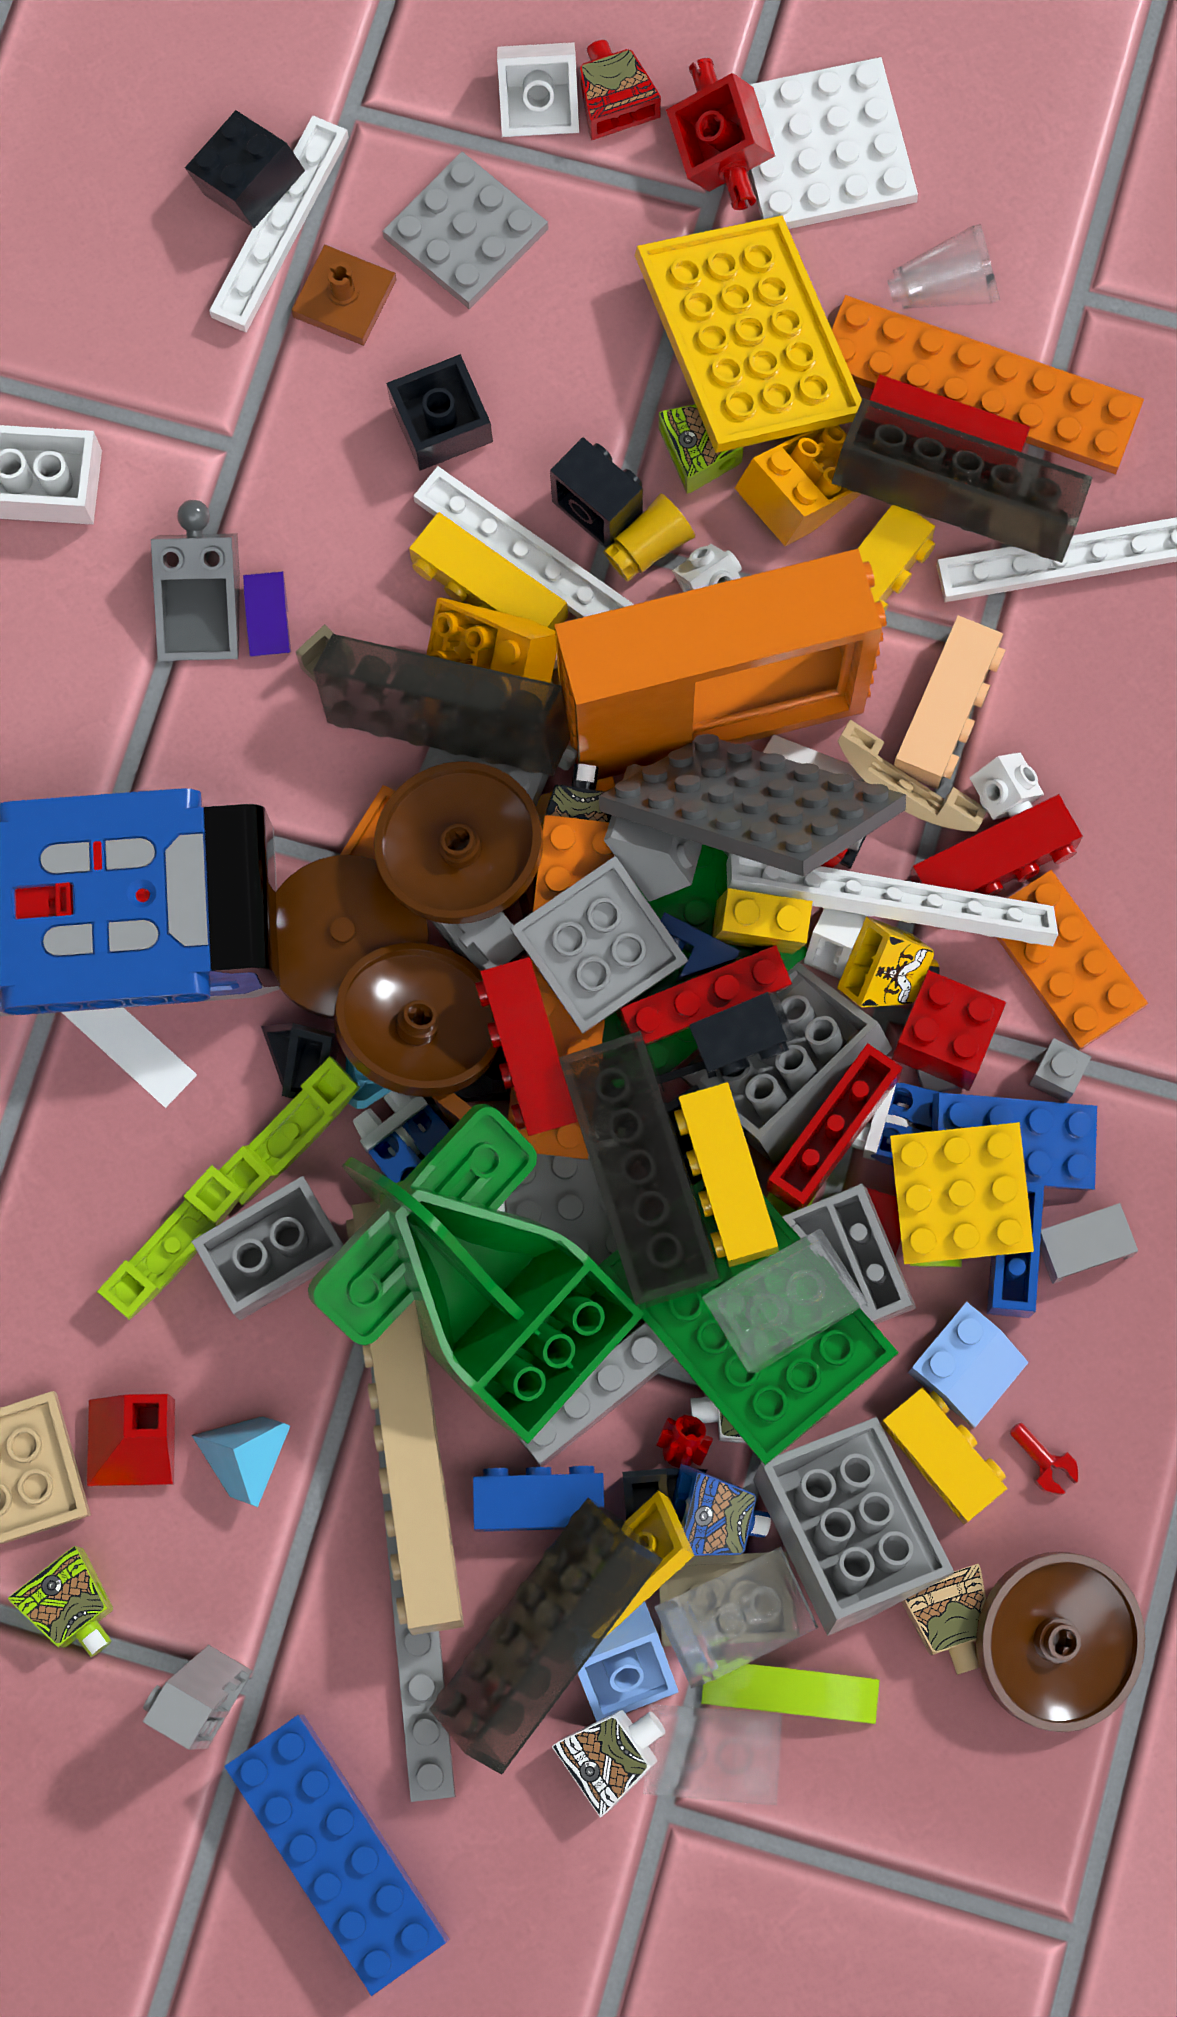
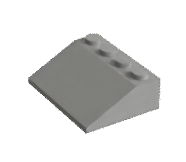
(786, 1091)
(851, 1524)

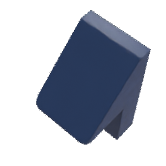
(705, 951)

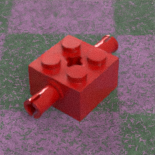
(721, 133)

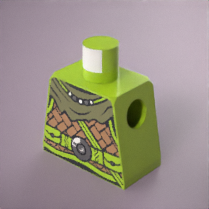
(692, 449)
(67, 1602)

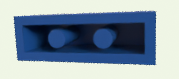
(1015, 1276)
(533, 1499)

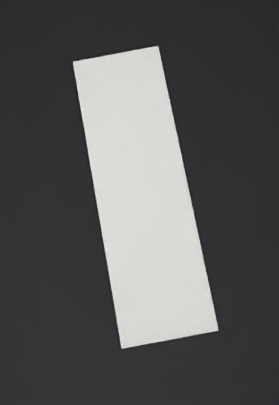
(135, 1051)

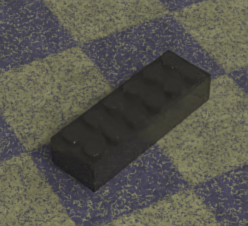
(962, 480)
(443, 704)
(640, 1170)
(544, 1636)

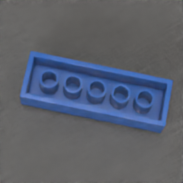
(337, 1854)

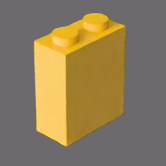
(761, 920)

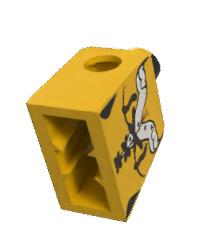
(886, 966)

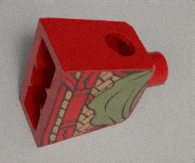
(616, 91)

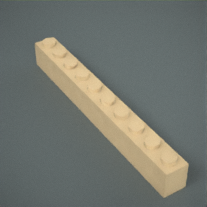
(412, 1470)

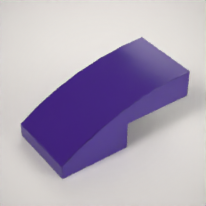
(266, 613)

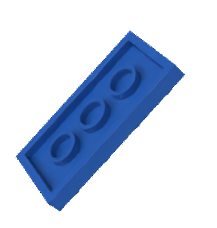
(1054, 1135)

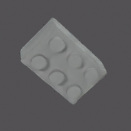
(269, 1248)

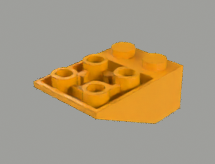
(793, 484)
(492, 640)

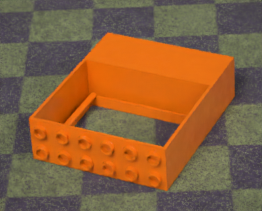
(721, 662)

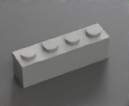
(610, 1384)

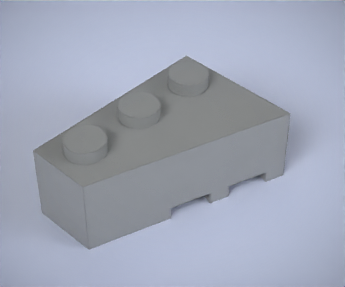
(483, 942)
(863, 1248)
(197, 1699)

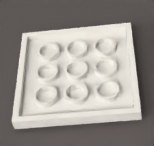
(832, 146)

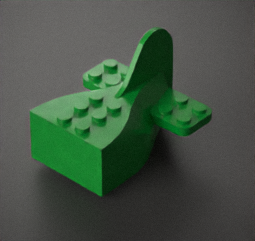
(495, 1294)

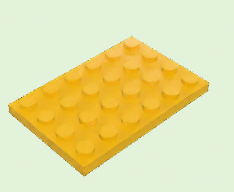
(749, 333)

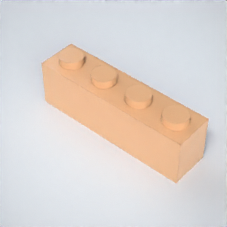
(948, 701)

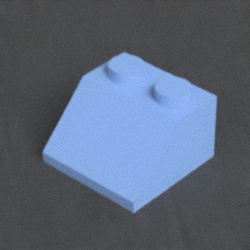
(969, 1365)
(627, 1668)

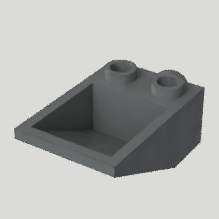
(194, 599)

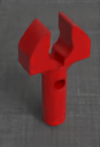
(1045, 1460)

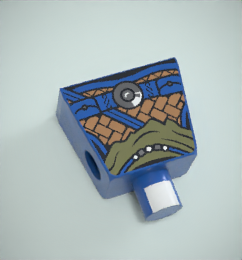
(716, 1513)

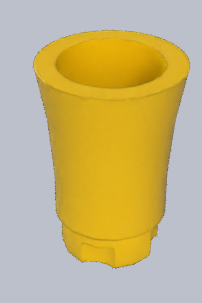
(649, 538)

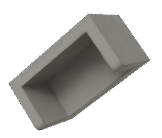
(1086, 1242)

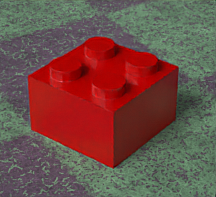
(949, 1030)

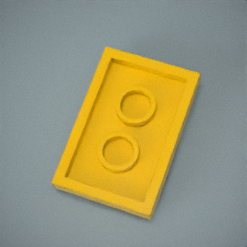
(662, 1531)

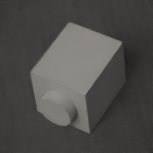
(1060, 1070)

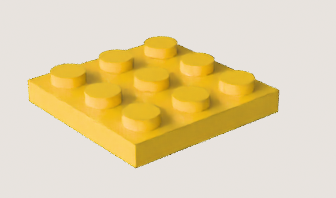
(962, 1193)

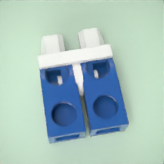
(902, 1112)
(401, 1137)

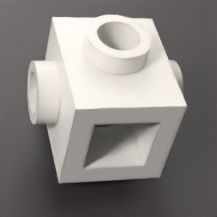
(707, 567)
(1006, 786)

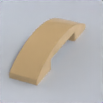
(953, 812)

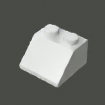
(538, 89)

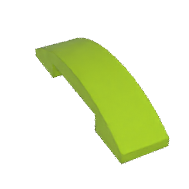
(291, 1130)
(171, 1246)
(795, 1693)

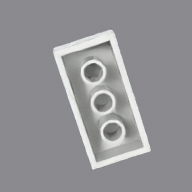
(48, 474)

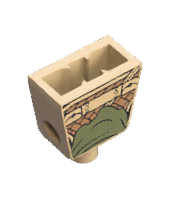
(949, 1616)

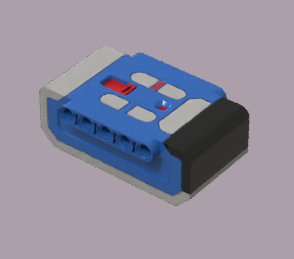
(134, 902)

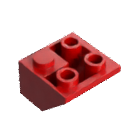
(131, 1440)

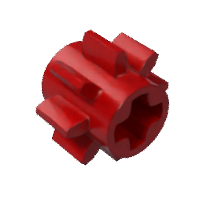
(684, 1441)

